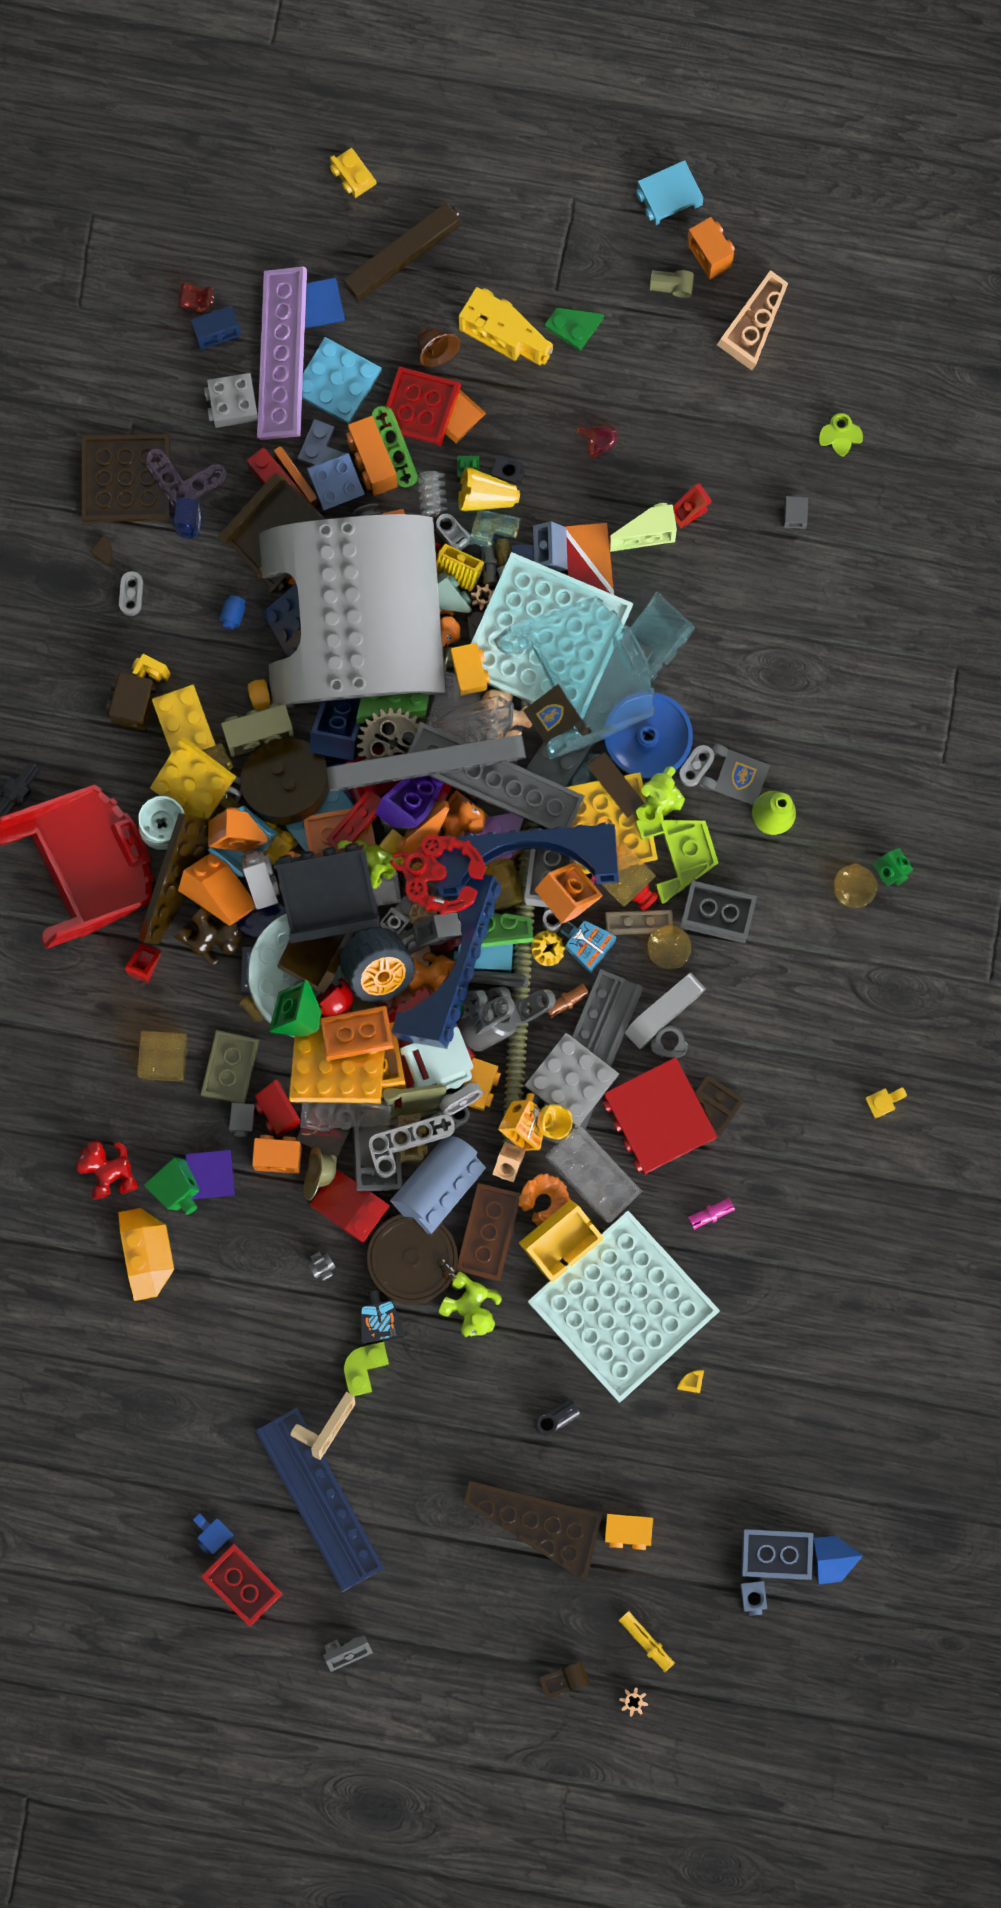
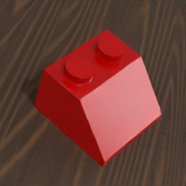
(277, 1108)

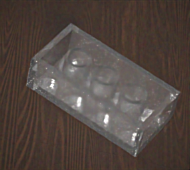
(593, 1174)

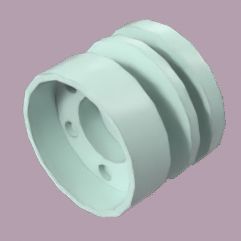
(155, 812)

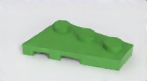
(415, 703)
(508, 930)

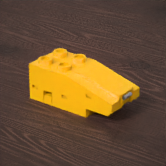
(502, 328)

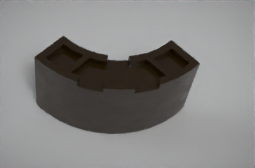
(314, 959)

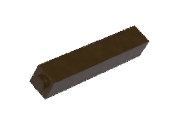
(402, 252)

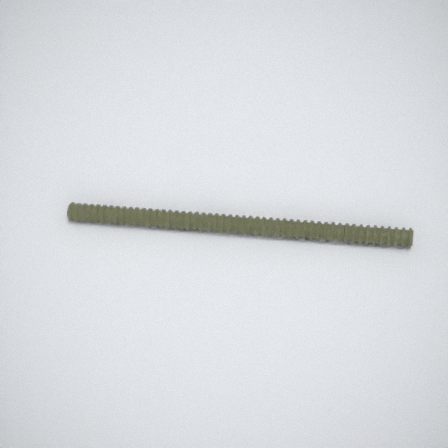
(521, 966)

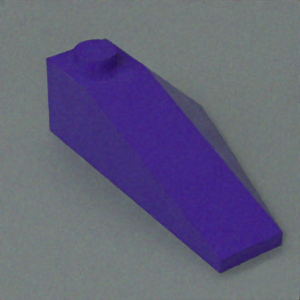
(409, 801)

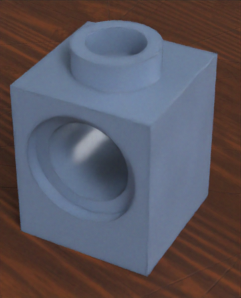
(759, 1588)

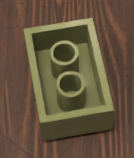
(256, 729)

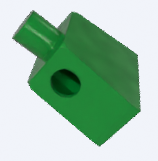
(175, 1186)

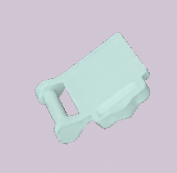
(443, 1065)

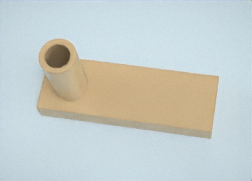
(321, 1442)

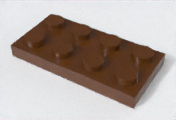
(488, 1232)

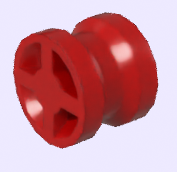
(645, 898)

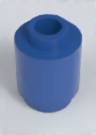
(232, 612)

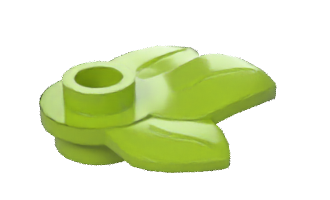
(840, 437)

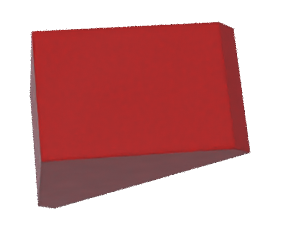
(143, 963)

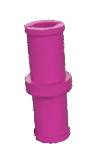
(711, 1213)

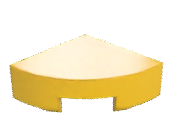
(692, 1381)

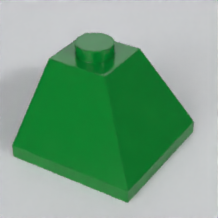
(296, 1011)

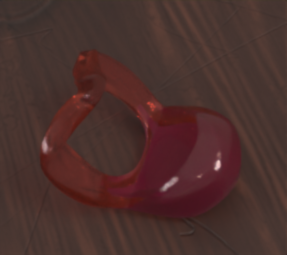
(602, 436)

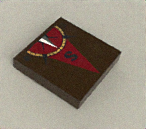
(329, 1142)

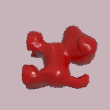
(93, 1160)

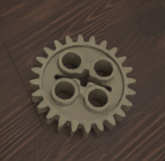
(400, 725)

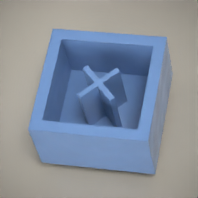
(335, 481)

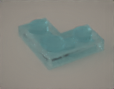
(492, 523)

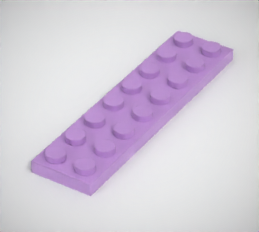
(282, 353)

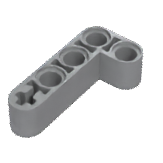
(664, 1010)
(412, 1141)

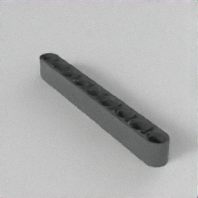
(425, 763)

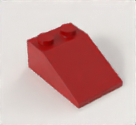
(350, 1209)

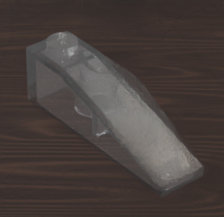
(330, 1115)

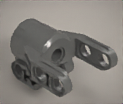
(497, 1017)

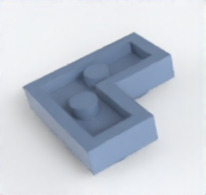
(315, 445)

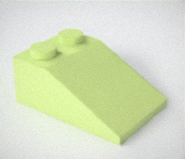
(650, 528)

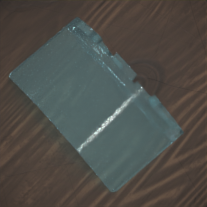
(662, 630)

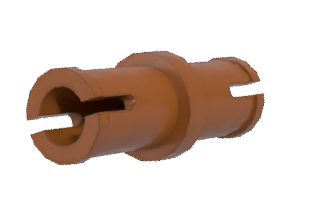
(568, 999)

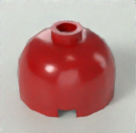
(336, 999)

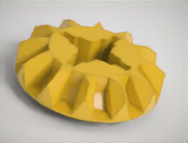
(539, 946)

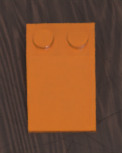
(216, 889)

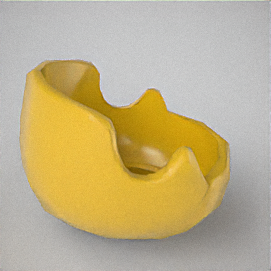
(554, 1121)

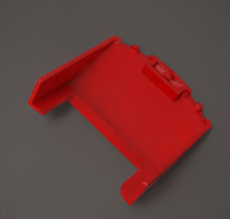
(91, 857)

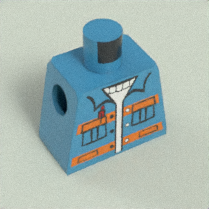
(587, 943)

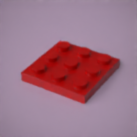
(422, 404)

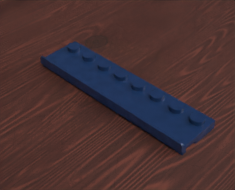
(320, 1502)

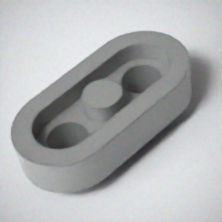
(131, 594)
(696, 766)
(455, 1102)

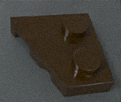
(718, 1103)

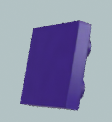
(212, 1173)

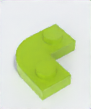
(359, 1362)

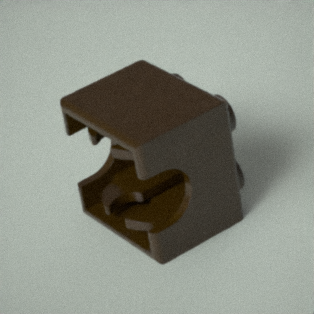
(131, 701)

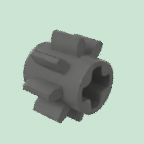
(321, 1265)

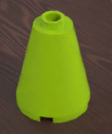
(774, 812)

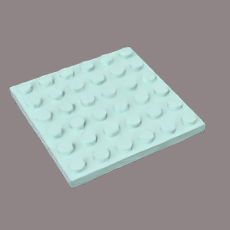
(521, 594)
(624, 1307)

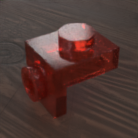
(195, 297)

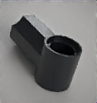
(559, 1417)

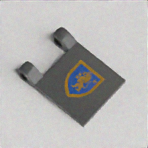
(739, 777)

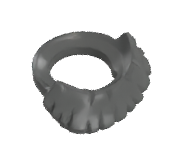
(678, 1051)

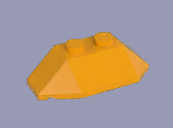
(145, 1252)

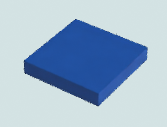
(323, 303)

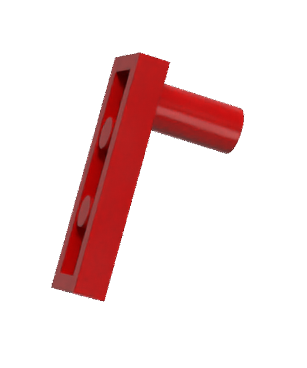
(356, 819)

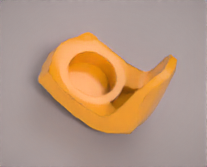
(259, 694)

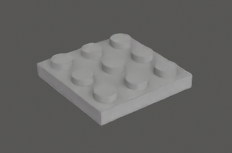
(572, 1078)

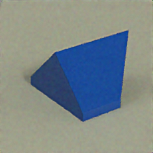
(834, 1559)

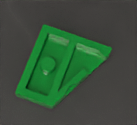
(574, 325)

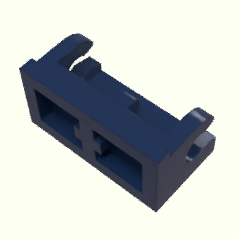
(216, 327)

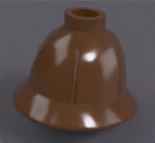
(436, 346)

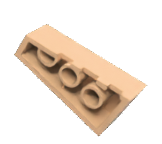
(750, 328)

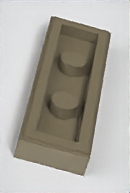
(637, 921)

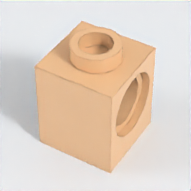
(509, 1162)

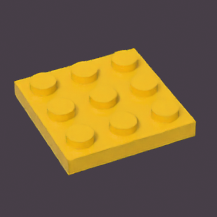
(193, 780)

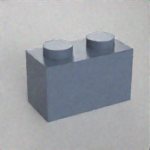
(550, 545)

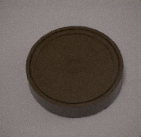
(284, 781)
(405, 1260)

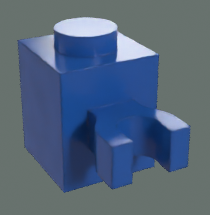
(214, 1534)

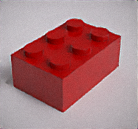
(242, 1585)

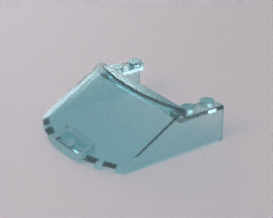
(593, 663)

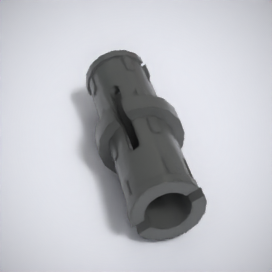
(489, 566)

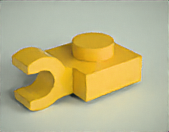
(882, 1102)

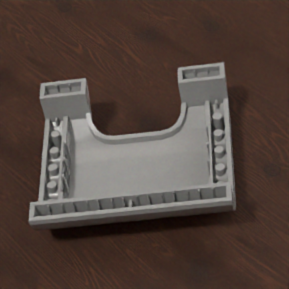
(362, 608)

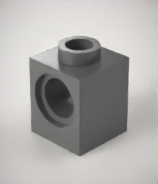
(796, 511)
(242, 1119)

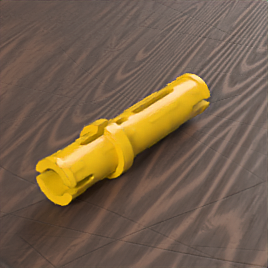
(646, 1641)

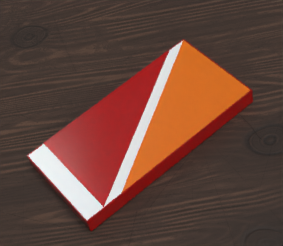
(590, 555)

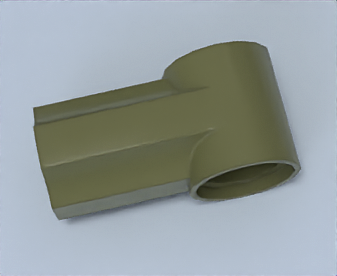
(677, 283)

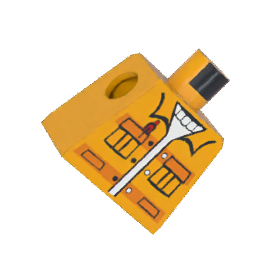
(521, 1123)

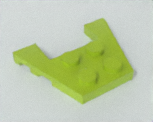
(689, 851)

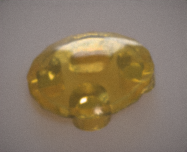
(855, 886)
(669, 947)

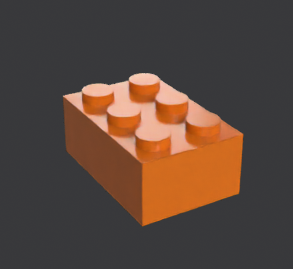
(371, 456)

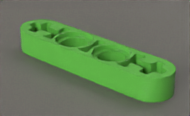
(397, 445)

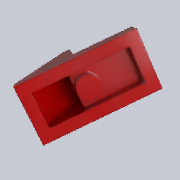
(691, 505)

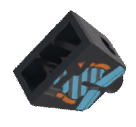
(379, 1320)

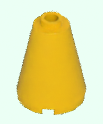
(485, 492)

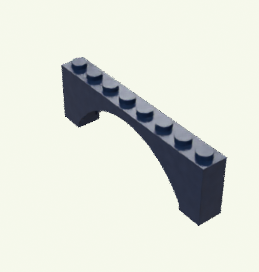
(589, 845)
(435, 1018)

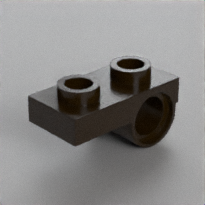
(564, 1680)

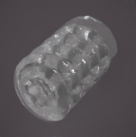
(431, 493)

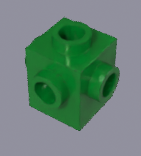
(893, 867)

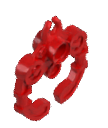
(431, 870)

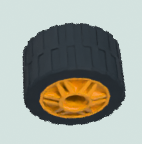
(377, 965)

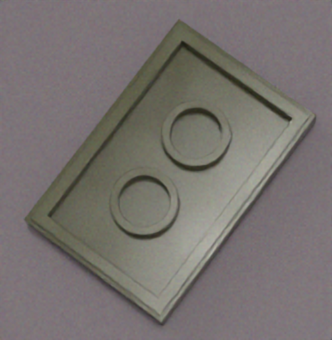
(230, 1067)

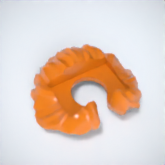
(544, 1185)

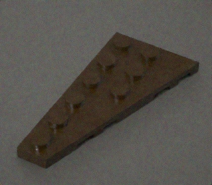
(185, 848)

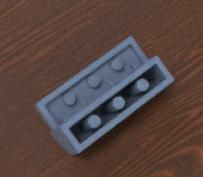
(439, 1183)

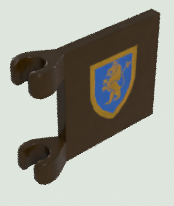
(555, 715)

